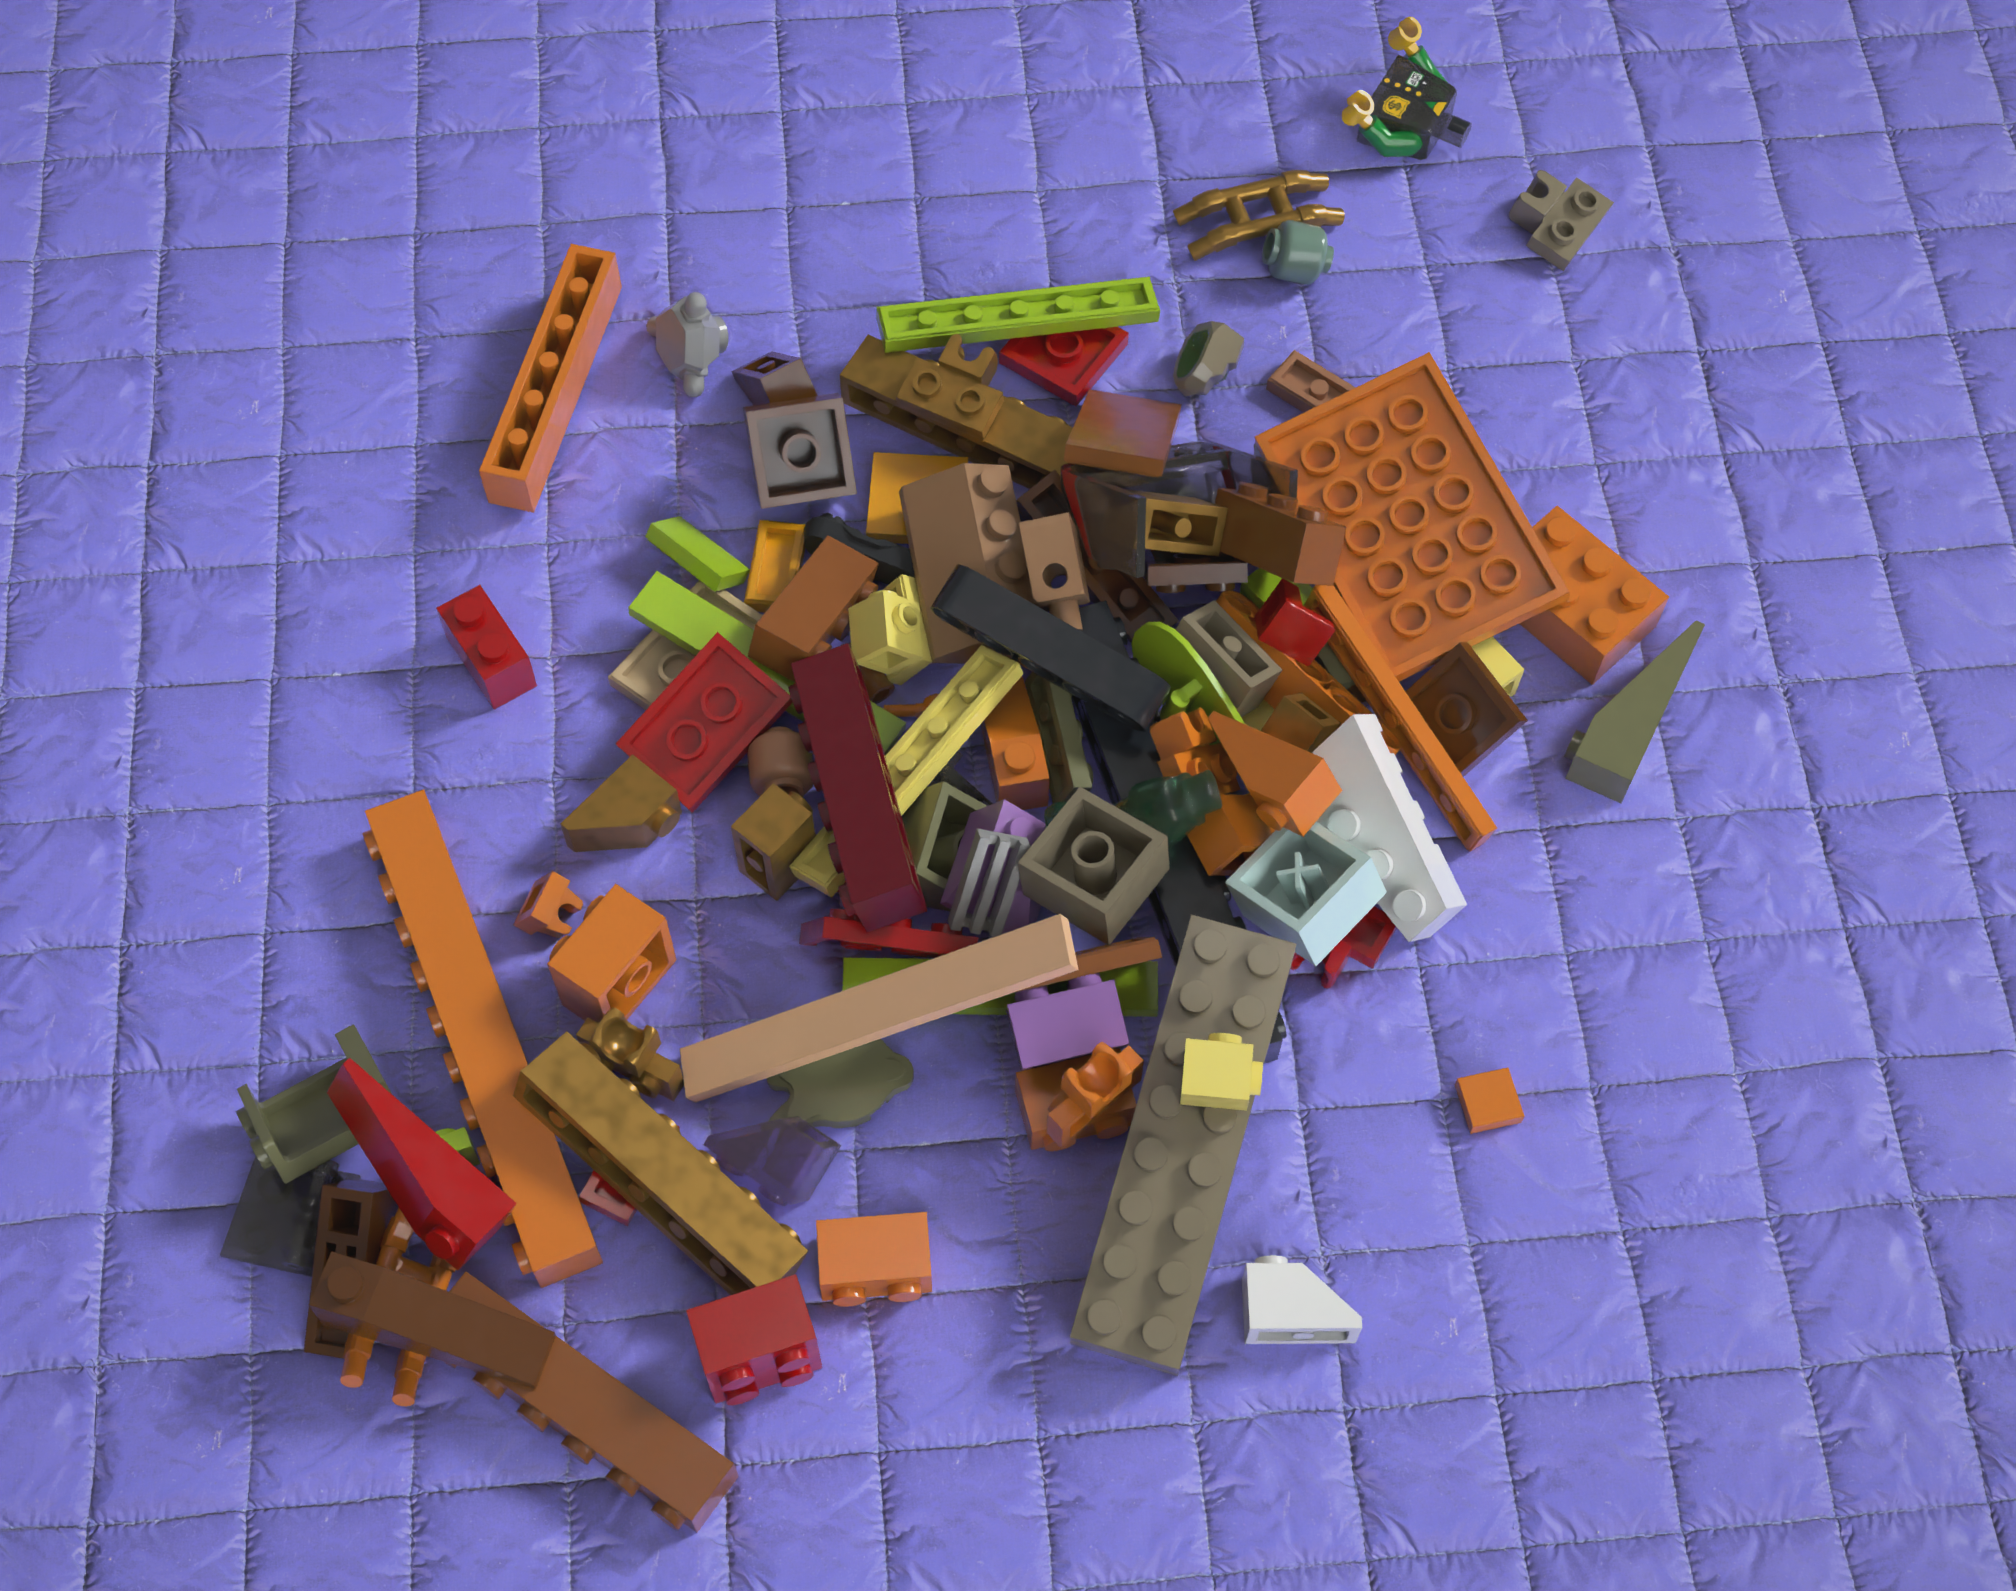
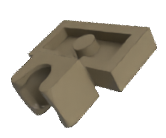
(1558, 218)

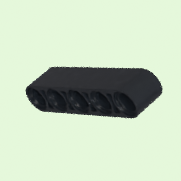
(1051, 648)

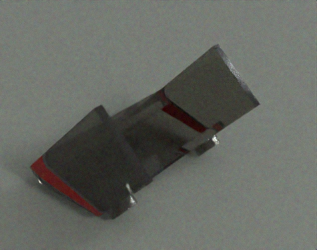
(1114, 519)

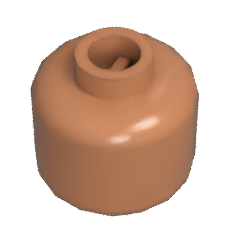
(779, 759)

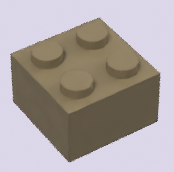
(1094, 865)

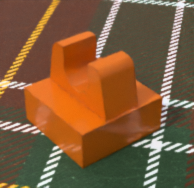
(542, 905)

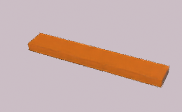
(1401, 716)

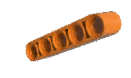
(1299, 678)

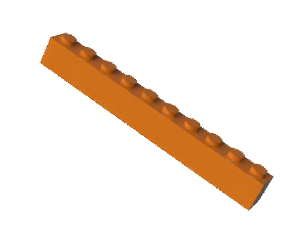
(482, 1039)

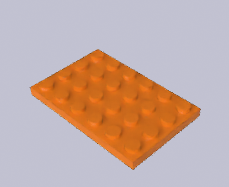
(1430, 524)

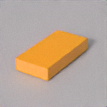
(774, 562)

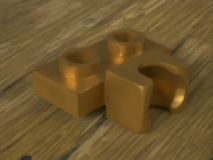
(955, 390)
(633, 1054)

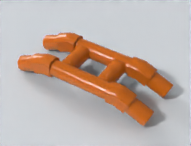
(359, 1349)

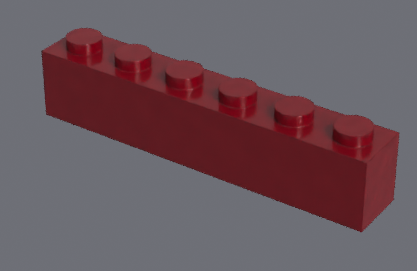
(856, 788)

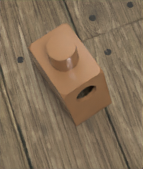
(1052, 551)

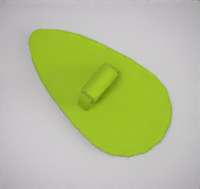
(1178, 663)

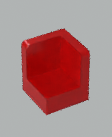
(1290, 626)

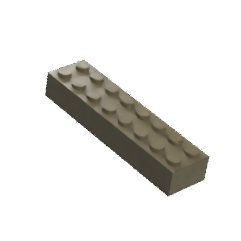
(1177, 1155)

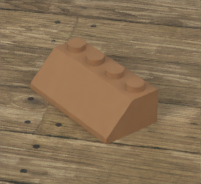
(965, 520)

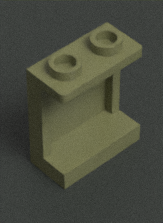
(301, 1123)

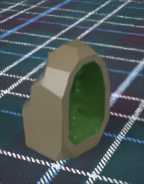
(1207, 357)

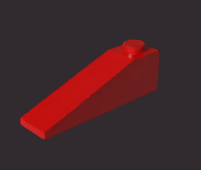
(431, 1182)

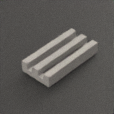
(978, 920)

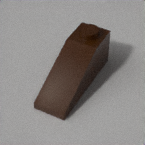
(353, 1225)

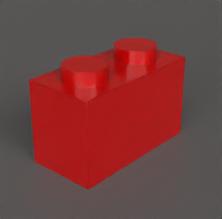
(487, 646)

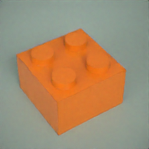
(612, 956)

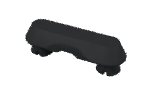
(892, 558)

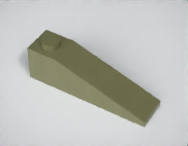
(1621, 731)

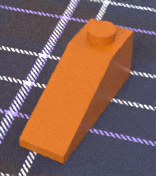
(1016, 751)
(1282, 778)

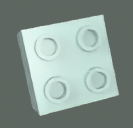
(1307, 889)

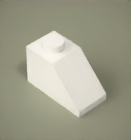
(1293, 1306)

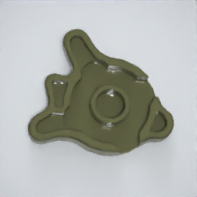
(844, 1086)

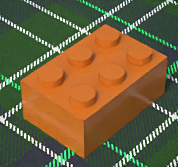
(1607, 605)

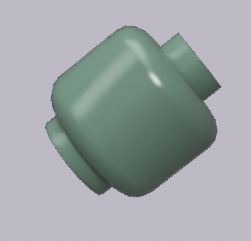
(1297, 252)

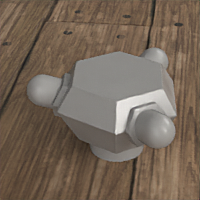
(689, 340)

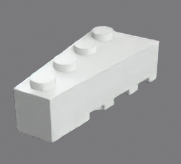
(1388, 826)

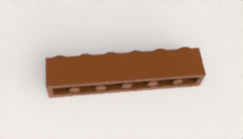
(613, 1426)

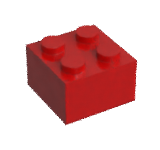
(755, 1340)

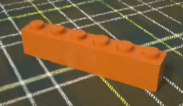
(551, 378)

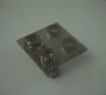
(279, 1220)

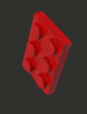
(705, 720)

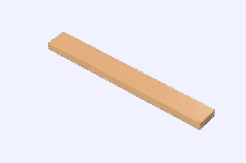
(879, 1008)

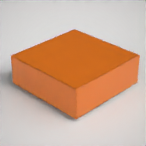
(1489, 1100)

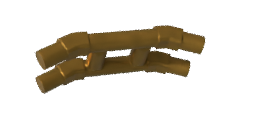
(1242, 227)

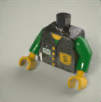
(1410, 104)

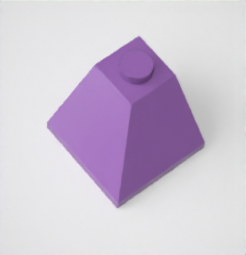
(1005, 819)

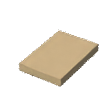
(659, 660)

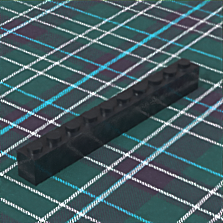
(1129, 758)

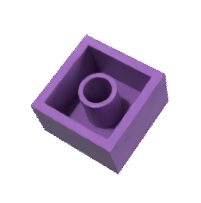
(1067, 1022)

